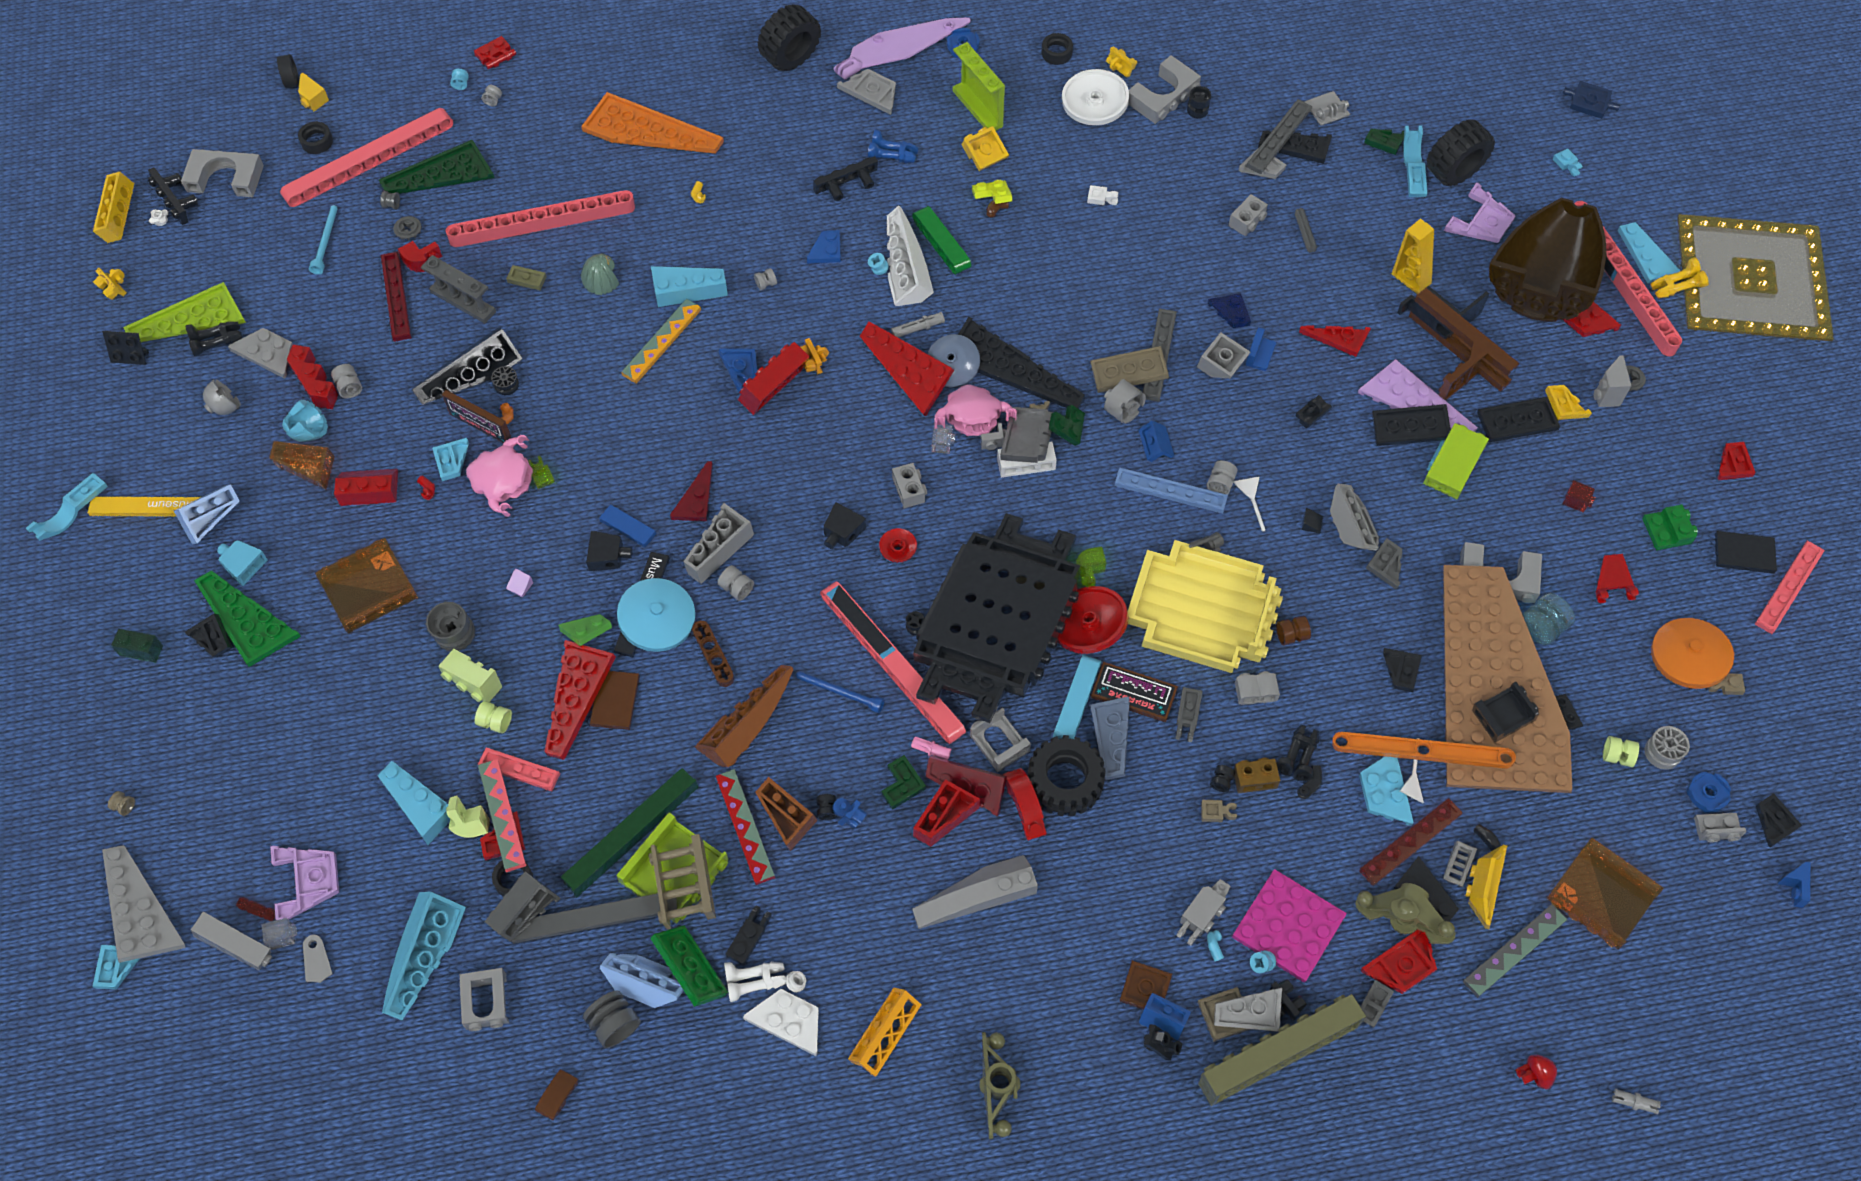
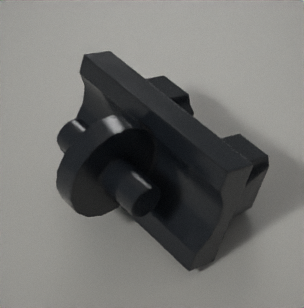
(1313, 411)
(1292, 1007)
(1161, 1043)

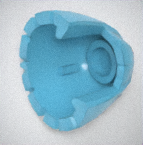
(305, 422)

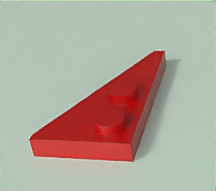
(1341, 338)

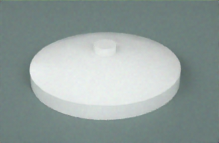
(1095, 97)

